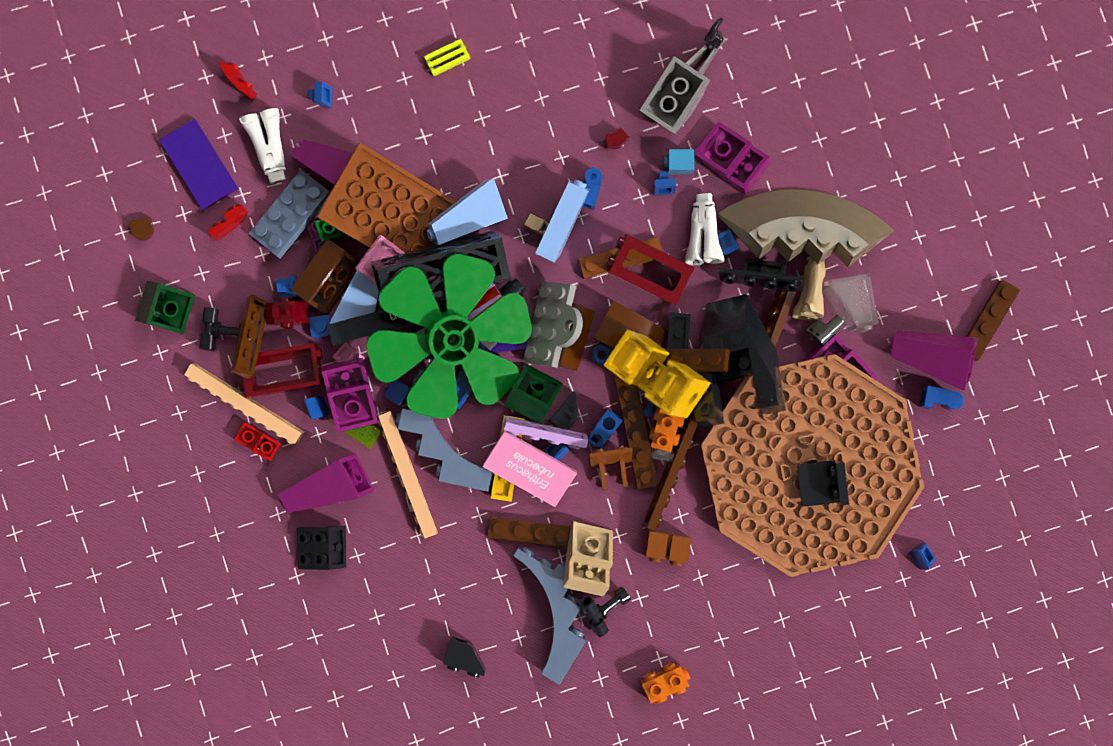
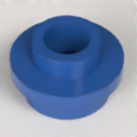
(596, 350)

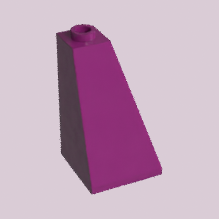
(321, 159)
(939, 355)
(333, 484)

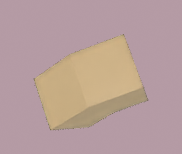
(536, 224)

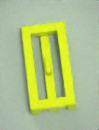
(459, 43)

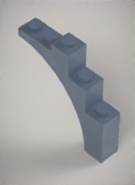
(454, 467)
(566, 641)

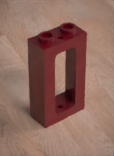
(615, 267)
(310, 350)

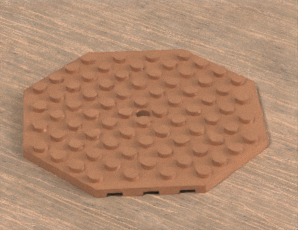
(827, 417)

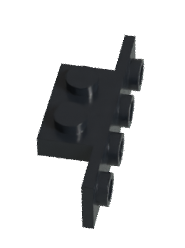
(762, 273)

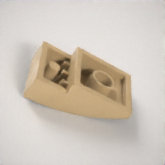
(588, 559)

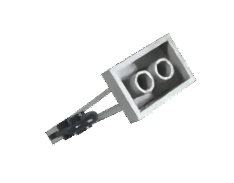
(682, 86)

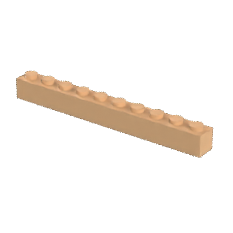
(239, 401)
(409, 478)

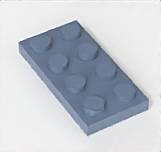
(290, 214)

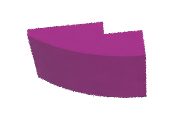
(732, 157)
(836, 346)
(349, 394)

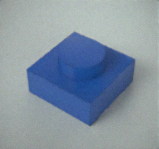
(728, 242)
(319, 326)

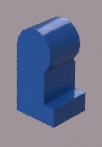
(593, 179)
(947, 398)
(604, 429)

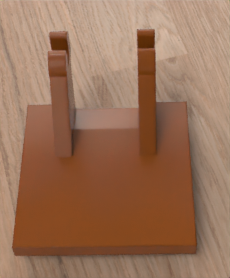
(619, 455)

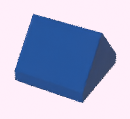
(556, 451)
(923, 556)

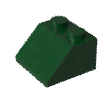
(164, 307)
(533, 394)

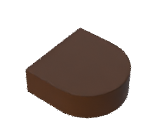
(142, 228)

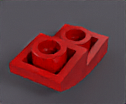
(236, 78)
(233, 217)
(257, 441)

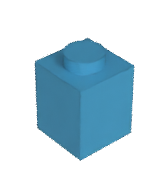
(679, 161)

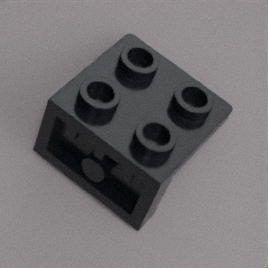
(823, 483)
(321, 548)

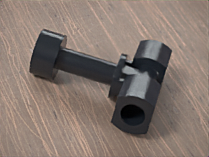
(214, 329)
(598, 613)

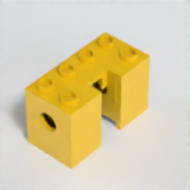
(641, 364)

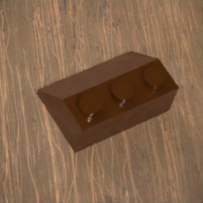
(326, 277)
(571, 355)

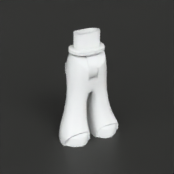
(271, 154)
(704, 222)

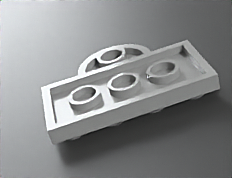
(552, 324)

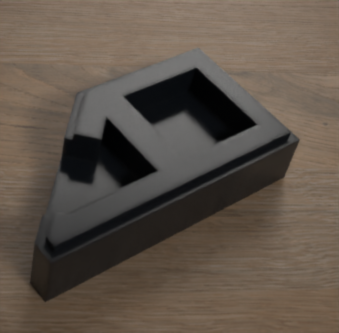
(566, 414)

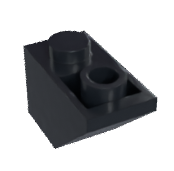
(464, 656)

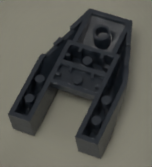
(737, 327)

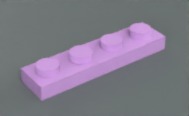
(552, 434)

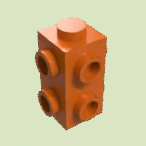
(665, 433)
(666, 682)

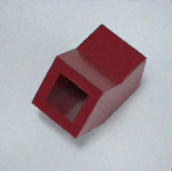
(616, 140)

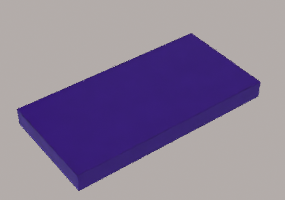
(199, 164)

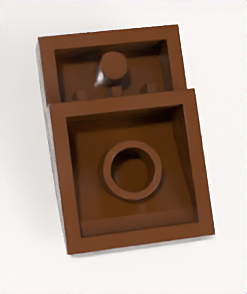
(621, 319)

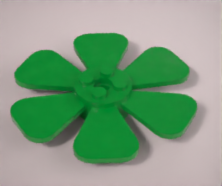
(412, 299)

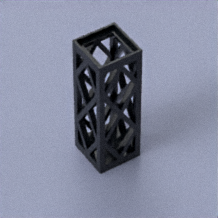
(421, 257)

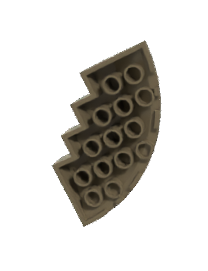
(805, 221)

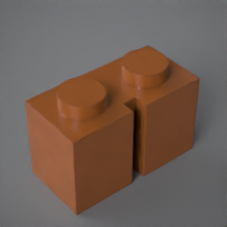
(668, 547)

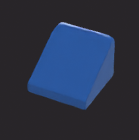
(397, 392)
(316, 407)

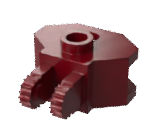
(287, 313)

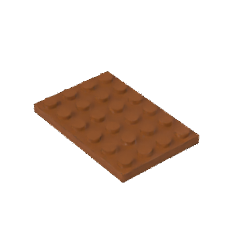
(384, 200)

